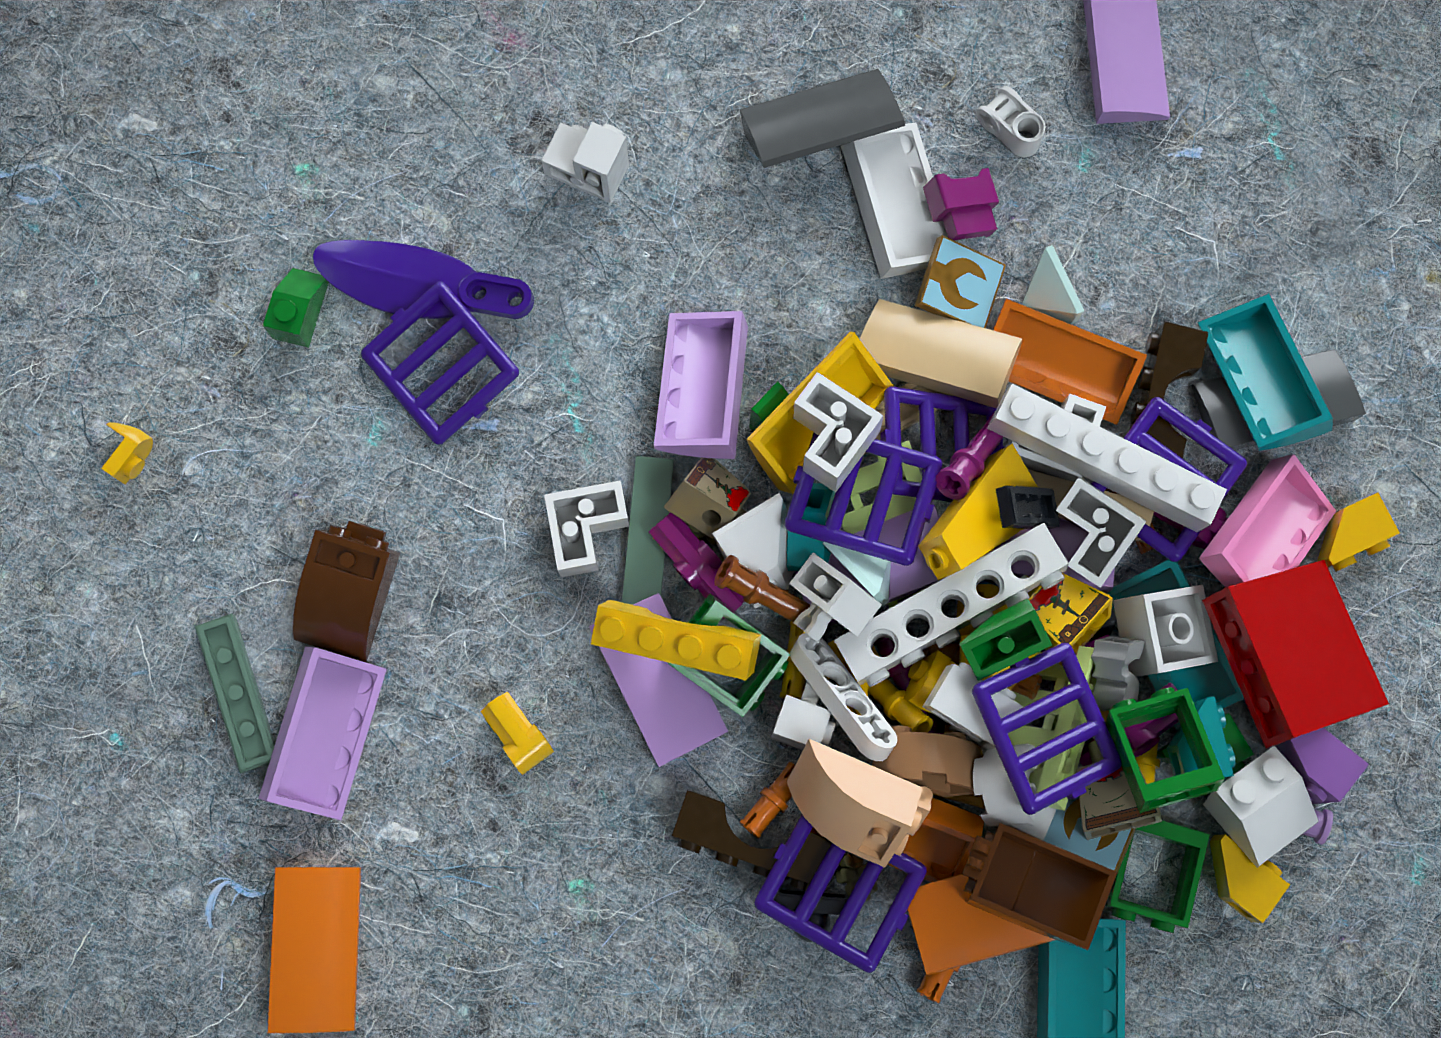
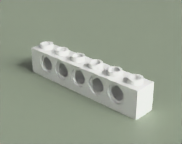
(1033, 546)

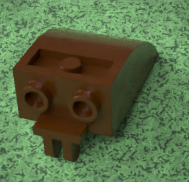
(344, 589)
(1037, 885)

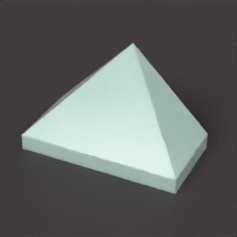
(1052, 290)
(868, 570)

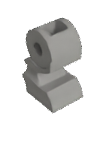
(1111, 663)

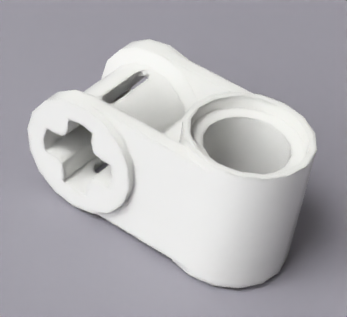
(1007, 117)

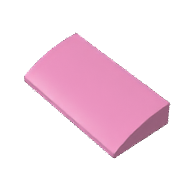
(1270, 525)

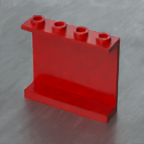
(1294, 652)

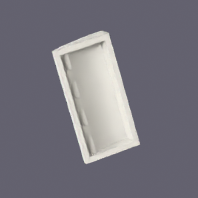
(889, 185)

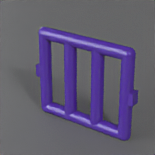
(485, 347)
(927, 402)
(1199, 433)
(869, 542)
(1093, 727)
(834, 940)

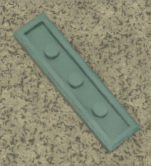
(644, 556)
(236, 692)

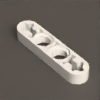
(867, 731)

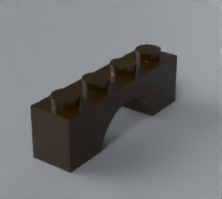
(1174, 355)
(704, 824)

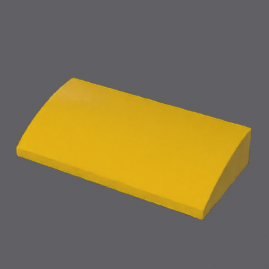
(782, 441)

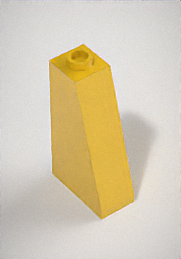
(973, 523)

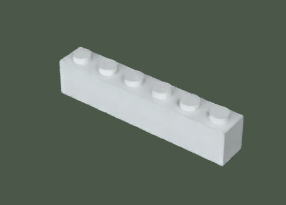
(1107, 458)

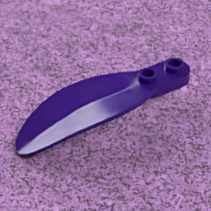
(399, 274)

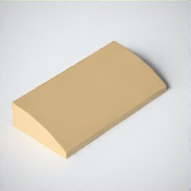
(940, 352)

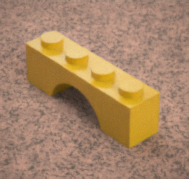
(696, 646)

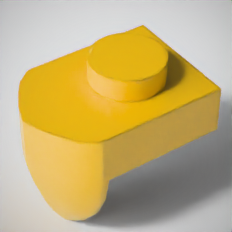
(129, 456)
(923, 678)

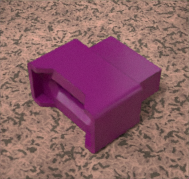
(963, 204)

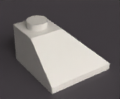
(759, 541)

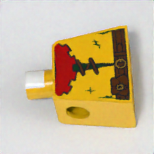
(1070, 611)

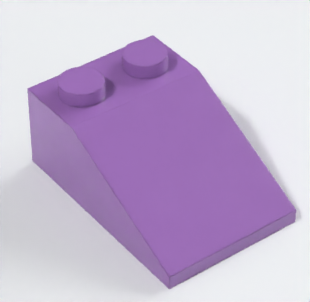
(1324, 764)

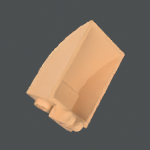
(857, 803)

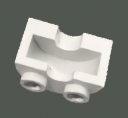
(997, 791)

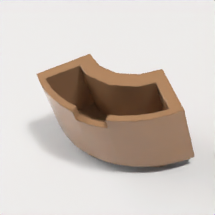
(933, 761)

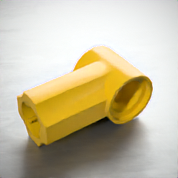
(521, 739)

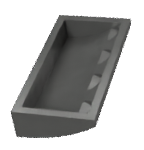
(821, 118)
(1329, 374)

